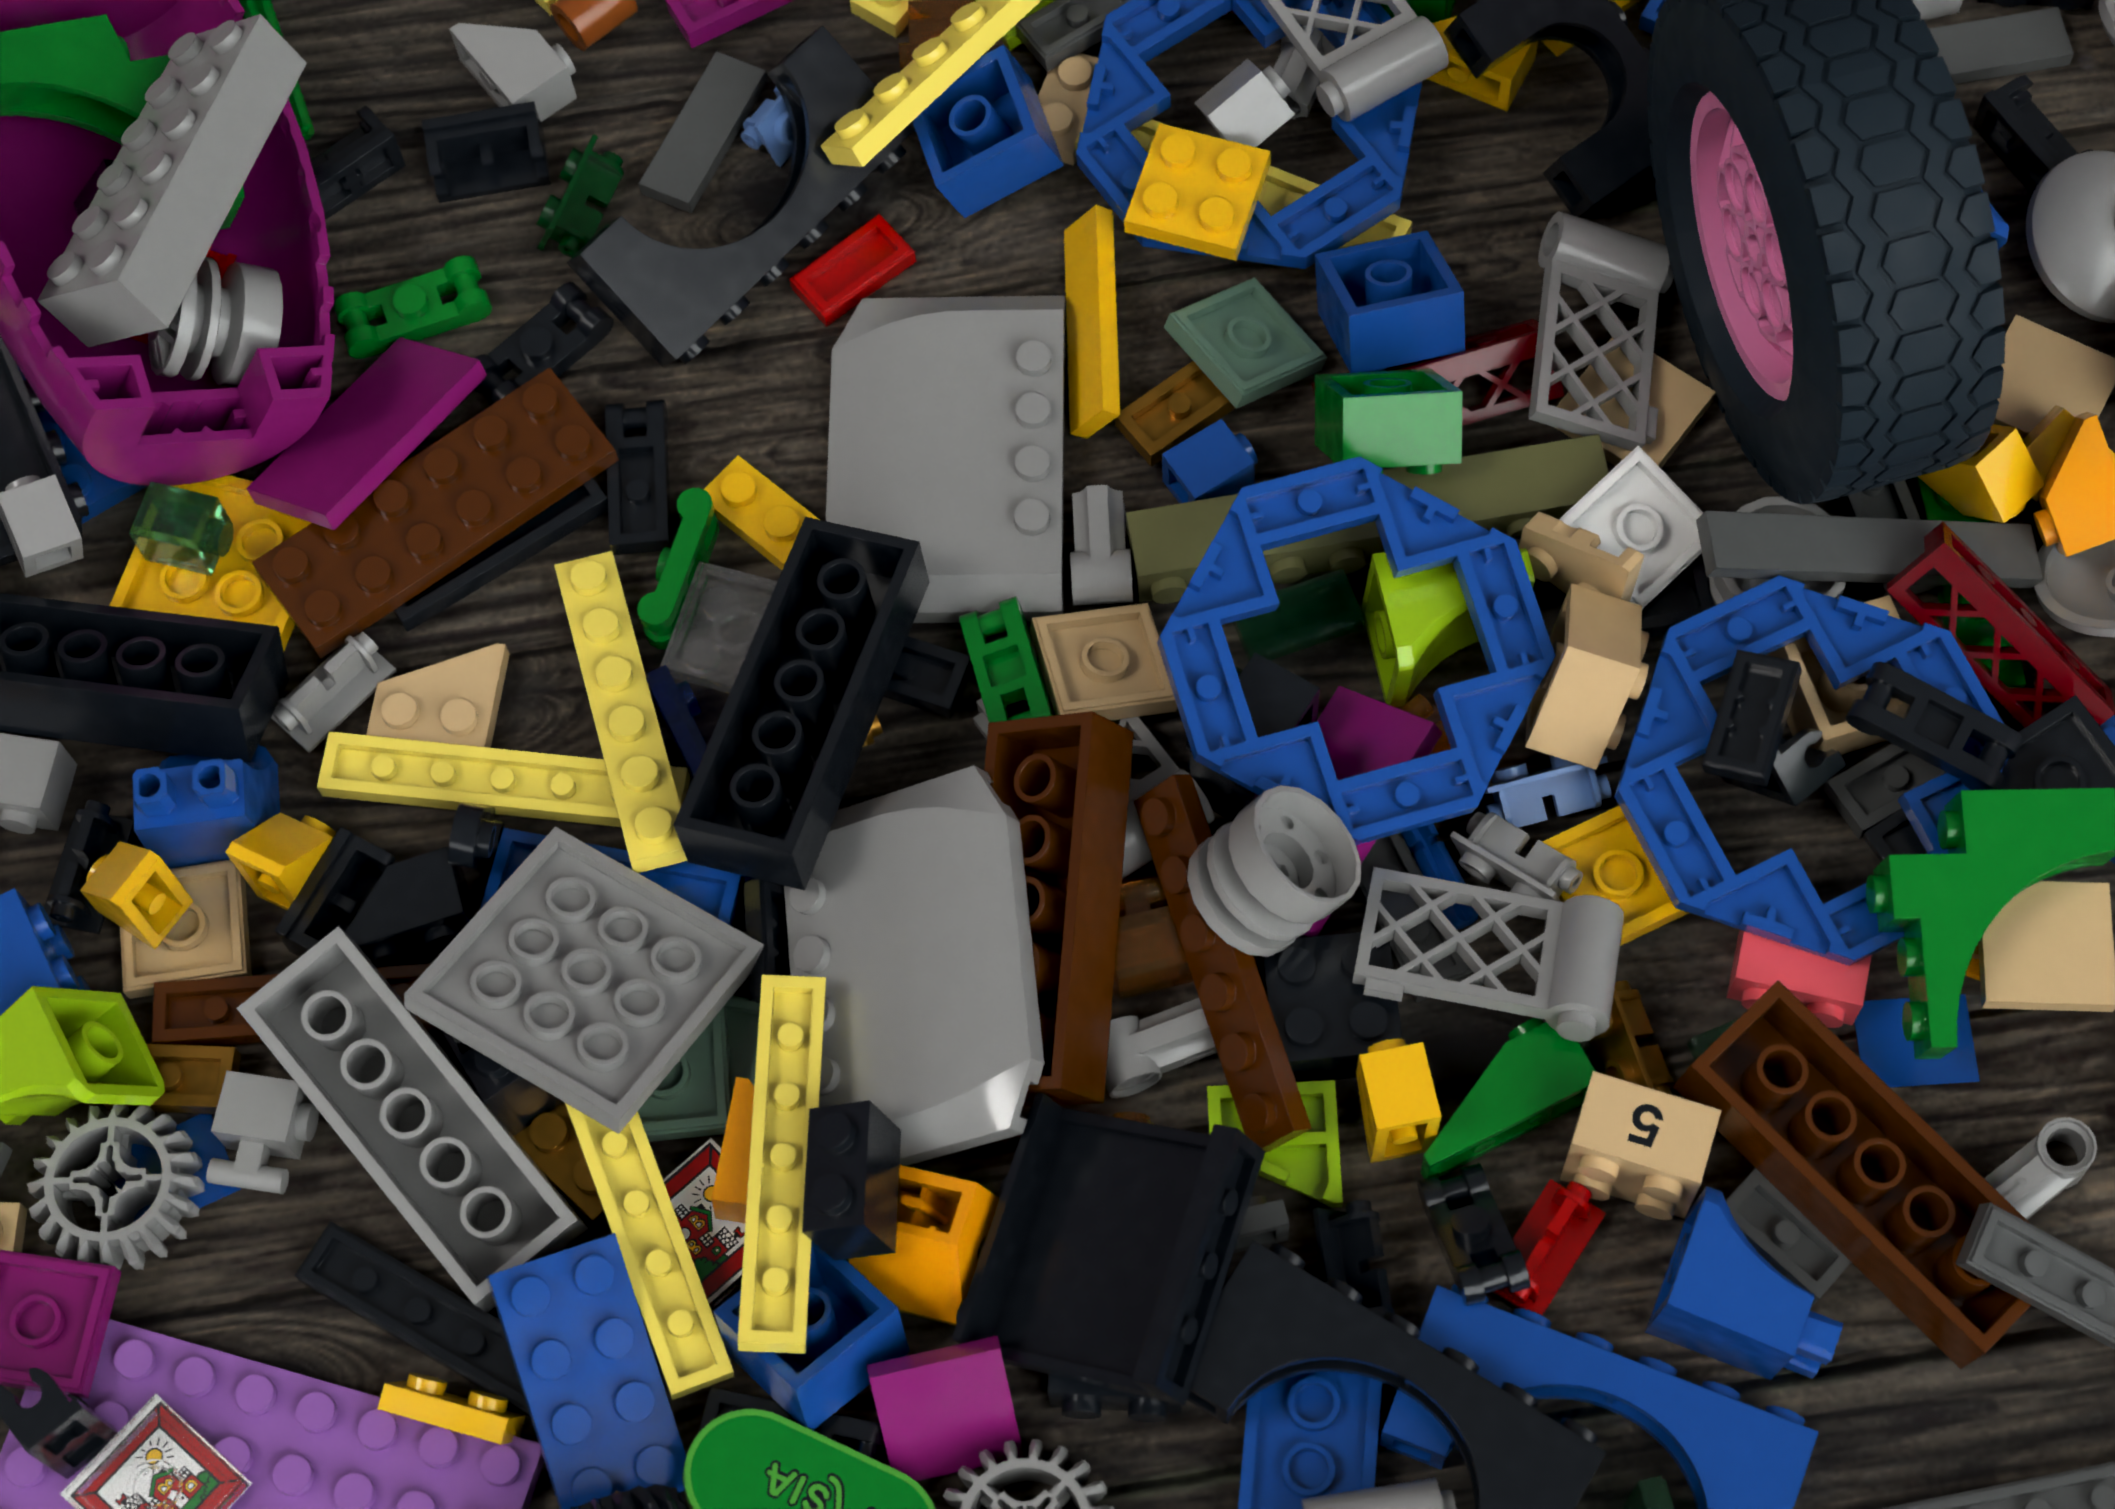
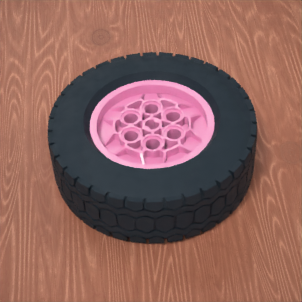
(1827, 237)

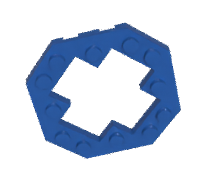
(1129, 94)
(1416, 536)
(1676, 726)

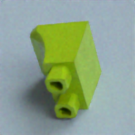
(1415, 623)
(72, 1050)

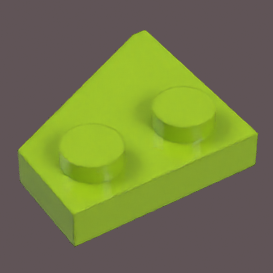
(1310, 1160)

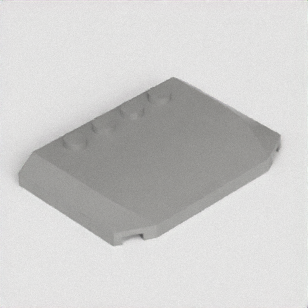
(956, 442)
(924, 963)

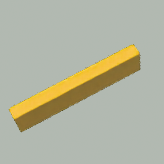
(1091, 322)

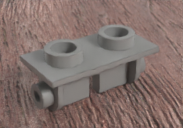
(332, 691)
(1494, 853)

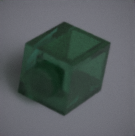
(182, 528)

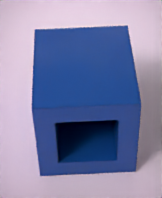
(1209, 464)

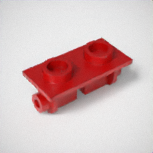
(1552, 1242)

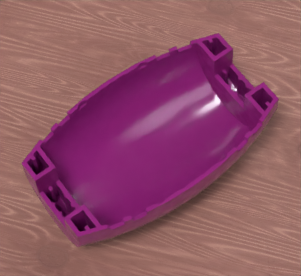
(106, 394)

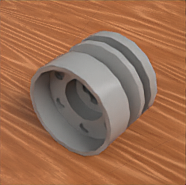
(220, 324)
(1274, 871)

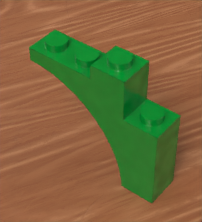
(78, 77)
(1947, 901)

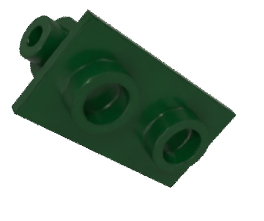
(588, 178)

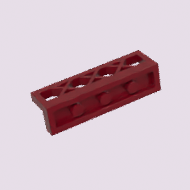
(1486, 352)
(2010, 618)

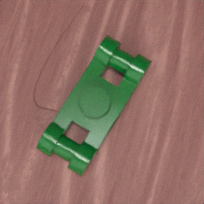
(413, 308)
(677, 566)
(1005, 667)

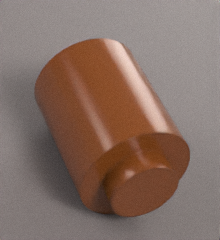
(590, 20)

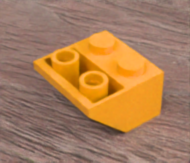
(936, 1244)

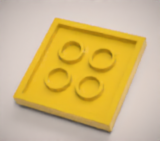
(235, 587)

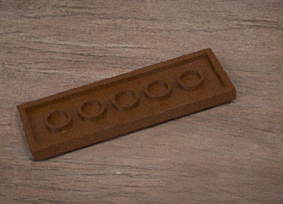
(437, 512)

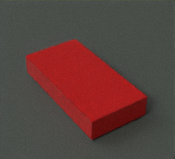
(852, 270)

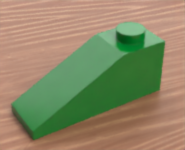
(1522, 1088)

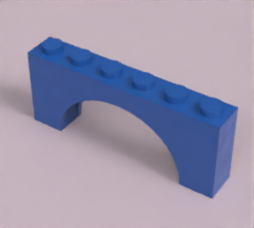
(1723, 1446)

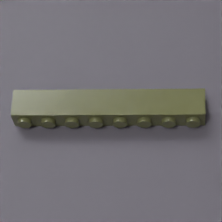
(1489, 488)

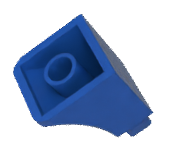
(201, 804)
(1734, 1303)

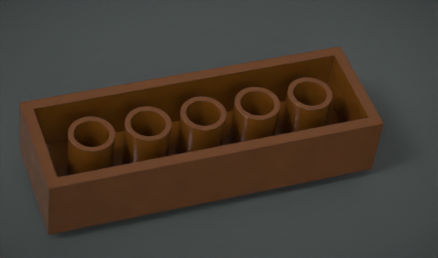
(1071, 797)
(1856, 1166)

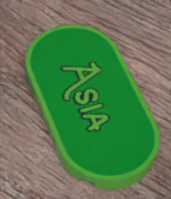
(777, 1464)

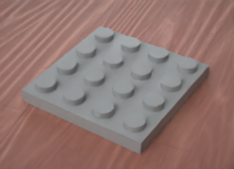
(584, 978)

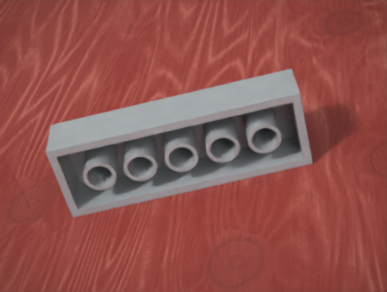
(172, 182)
(410, 1116)

